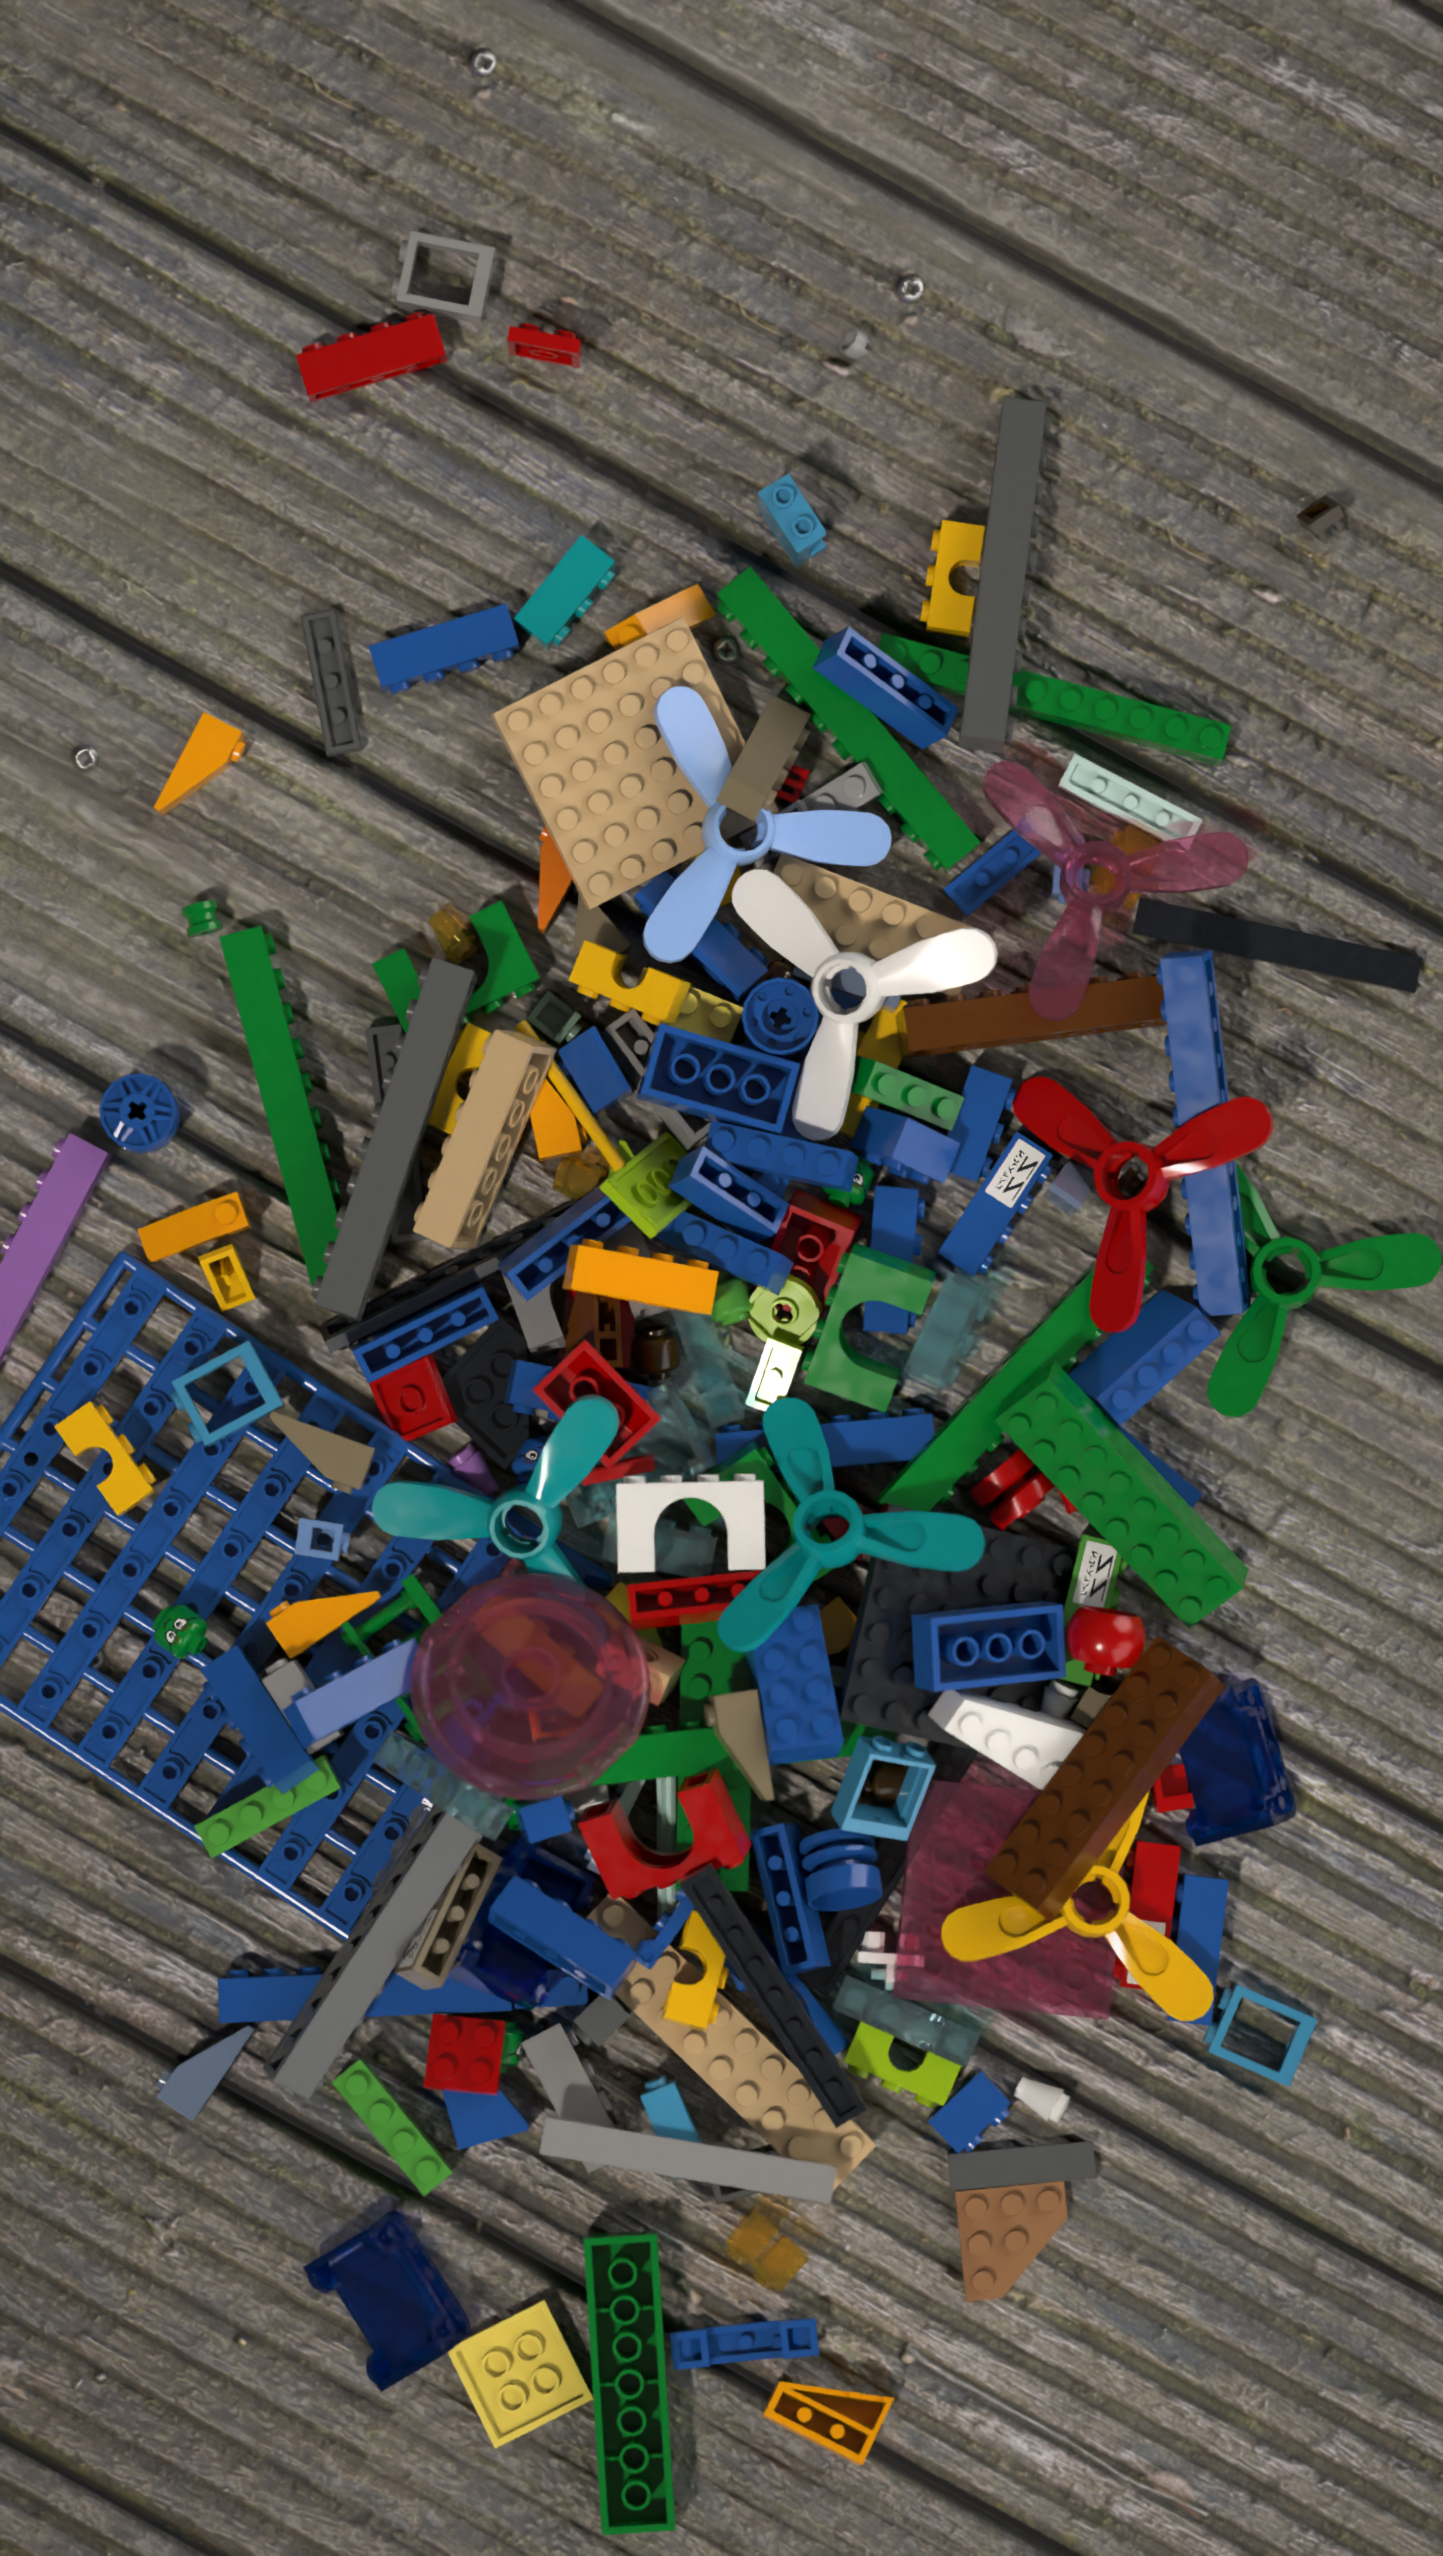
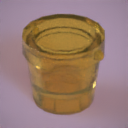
(578, 1177)

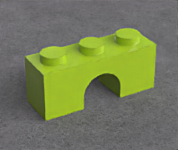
(928, 2080)

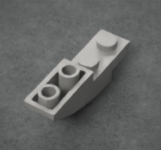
(844, 793)

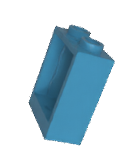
(258, 1373)
(875, 1820)
(1294, 2049)
(668, 2109)

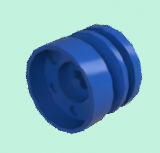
(770, 998)
(161, 1113)
(840, 1870)

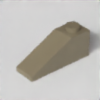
(333, 1455)
(740, 1730)

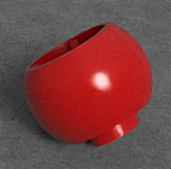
(1105, 1639)

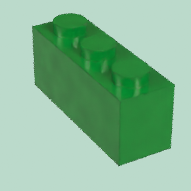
(905, 1093)

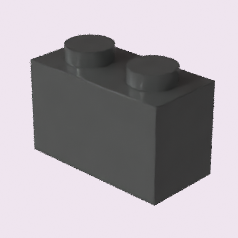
(600, 2019)

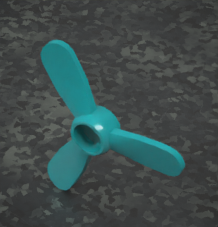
(451, 1513)
(905, 1537)

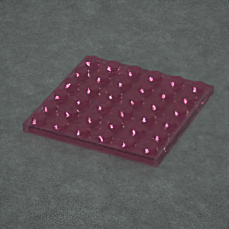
(944, 1867)

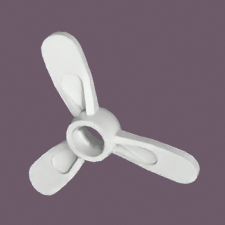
(796, 934)

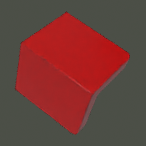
(1171, 1790)

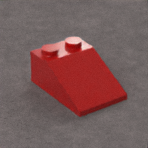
(814, 1240)

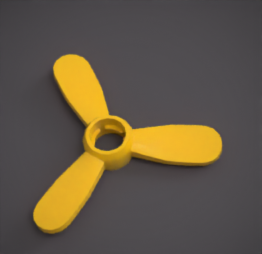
(1149, 1956)

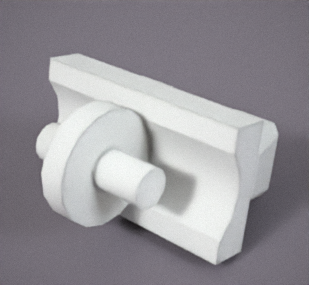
(873, 1952)

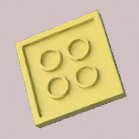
(520, 2373)

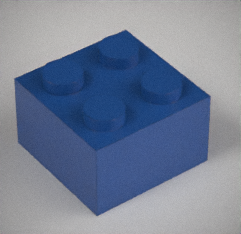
(904, 1146)

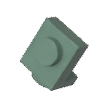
(555, 1019)

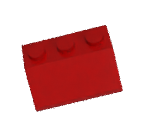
(588, 1373)

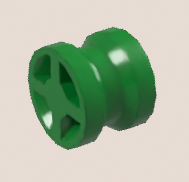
(201, 918)

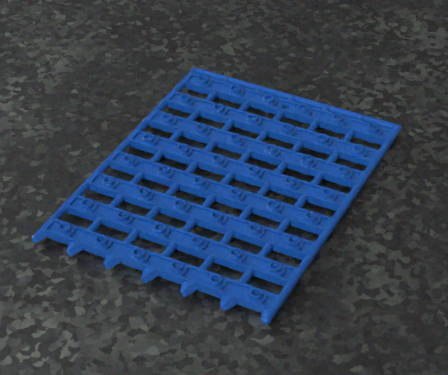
(212, 1577)

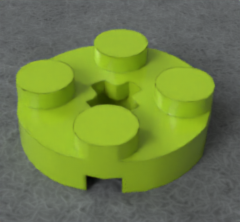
(804, 1308)

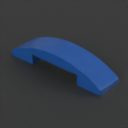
(744, 2342)

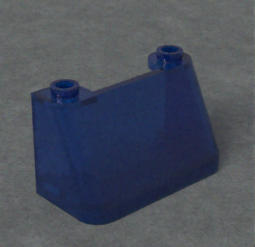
(1236, 1768)
(496, 1961)
(392, 2297)

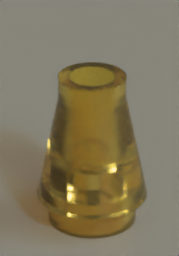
(453, 937)

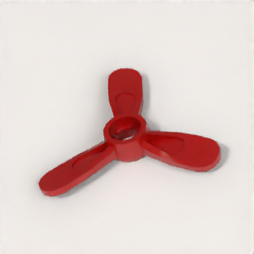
(1197, 1146)

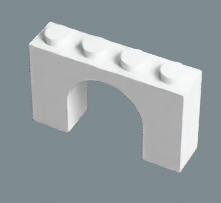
(737, 1501)

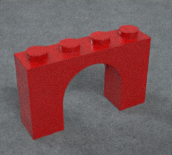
(633, 1867)

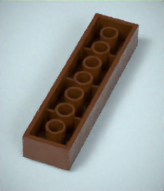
(1010, 1019)
(1104, 1778)

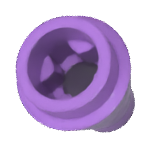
(472, 1468)

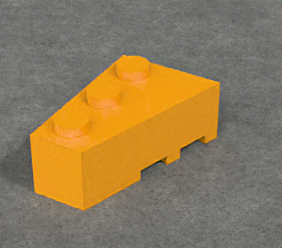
(829, 2417)

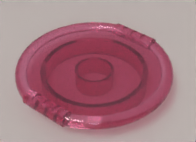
(530, 1686)

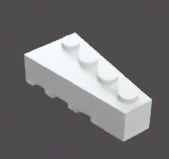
(1012, 1736)

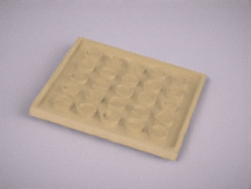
(604, 769)

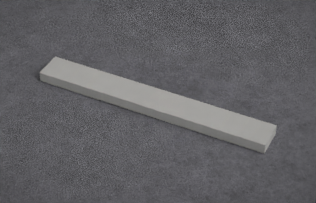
(688, 2159)

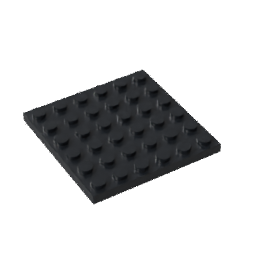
(880, 1663)

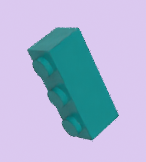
(566, 593)

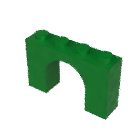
(508, 971)
(865, 1277)
(776, 1492)

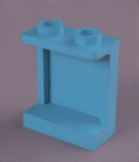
(791, 520)

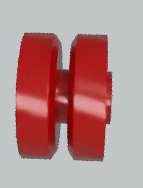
(1014, 1486)

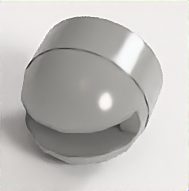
(854, 343)

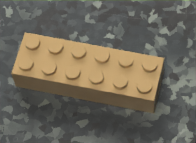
(862, 916)
(483, 1139)

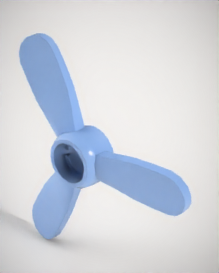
(814, 836)

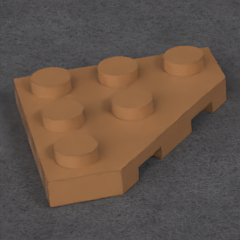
(1005, 2232)

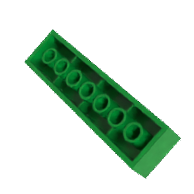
(1121, 1494)
(707, 1672)
(629, 2382)

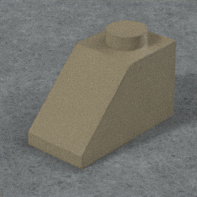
(597, 928)

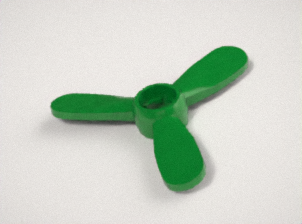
(1365, 1265)

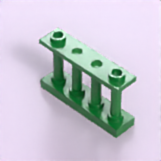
(411, 1597)

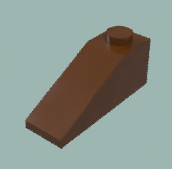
(598, 1322)

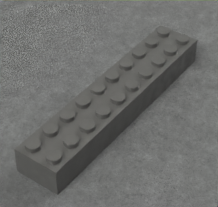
(395, 1140)

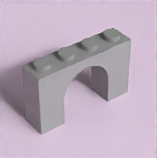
(538, 1314)

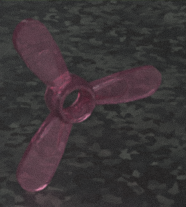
(1169, 867)

